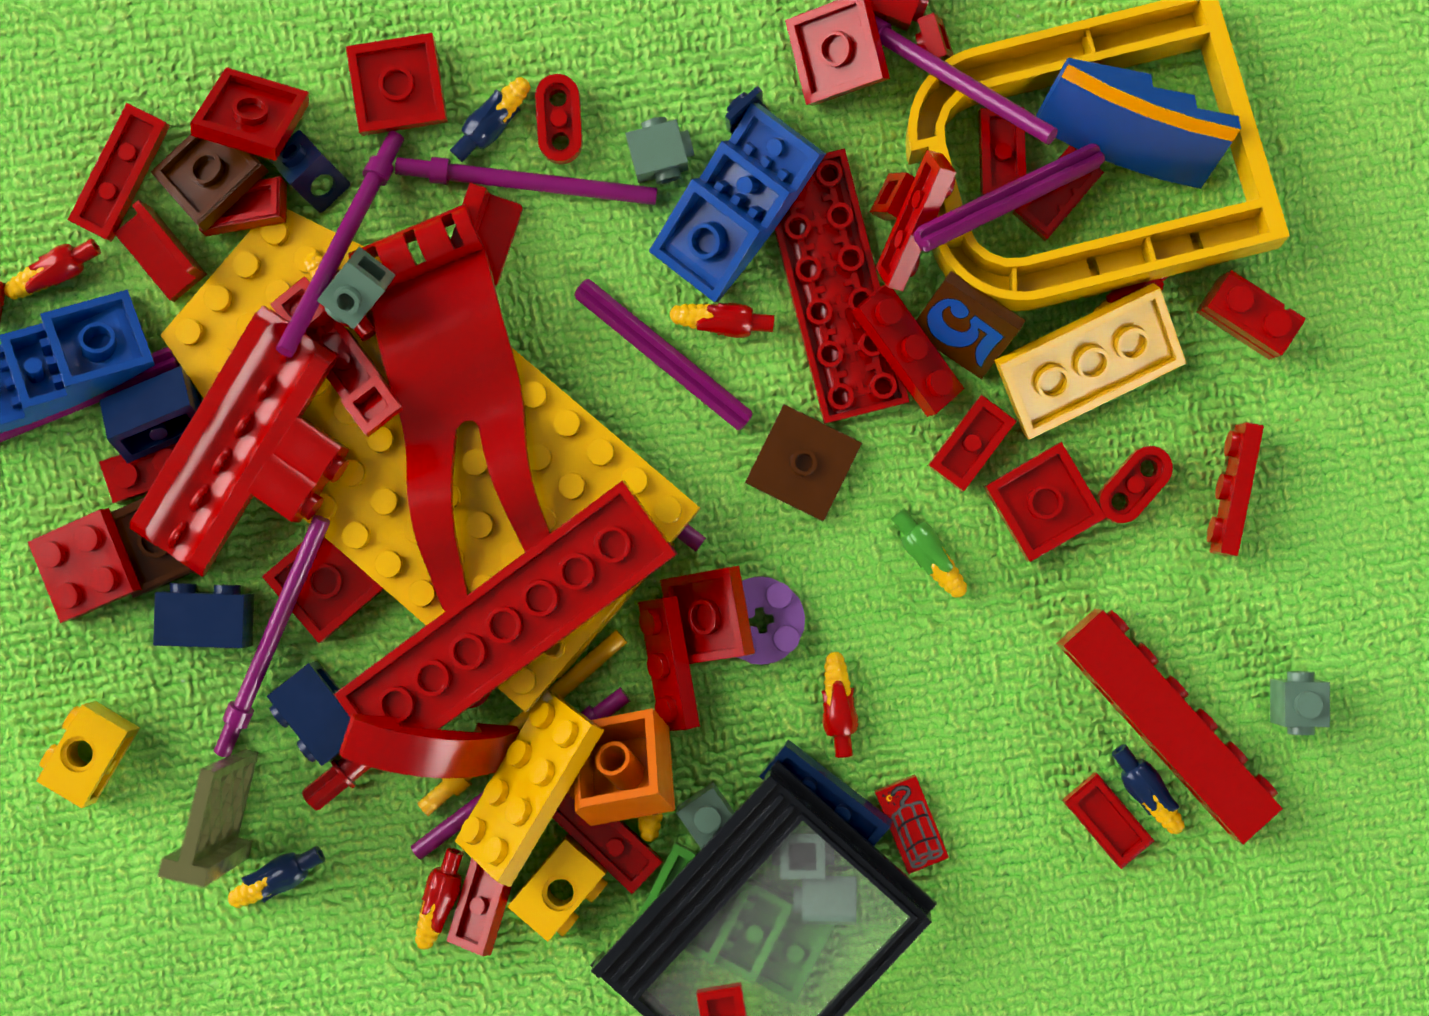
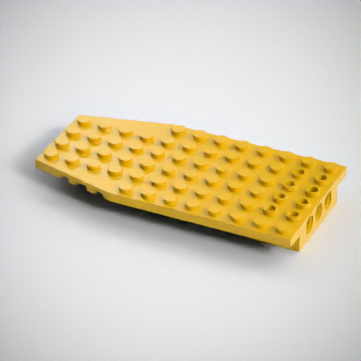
(368, 508)

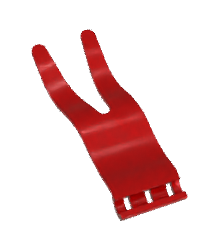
(450, 366)

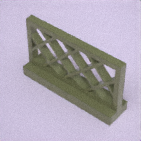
(214, 823)

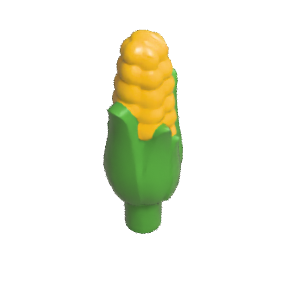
(929, 552)

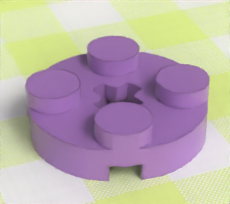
(788, 615)

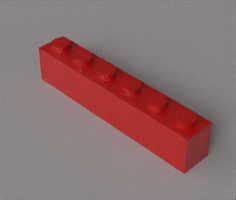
(1169, 725)

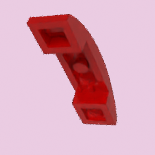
(354, 374)
(426, 752)

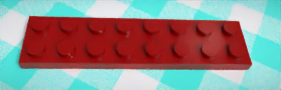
(514, 615)

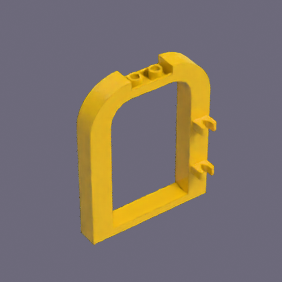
(1131, 256)

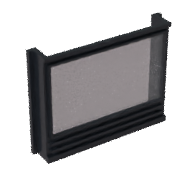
(772, 902)

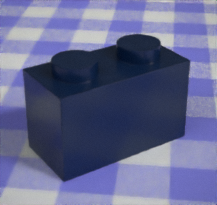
(150, 414)
(203, 618)
(312, 711)

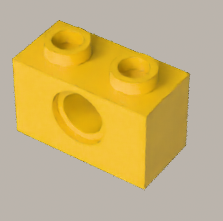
(109, 739)
(537, 904)

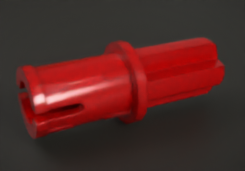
(333, 782)

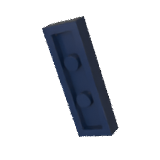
(839, 796)

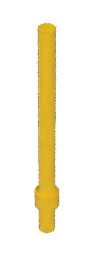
(562, 687)

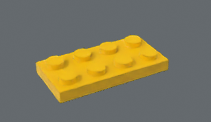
(1091, 361)
(528, 787)

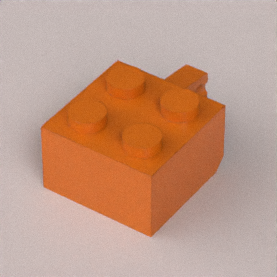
(626, 771)

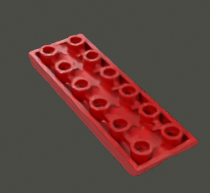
(827, 277)
(229, 441)

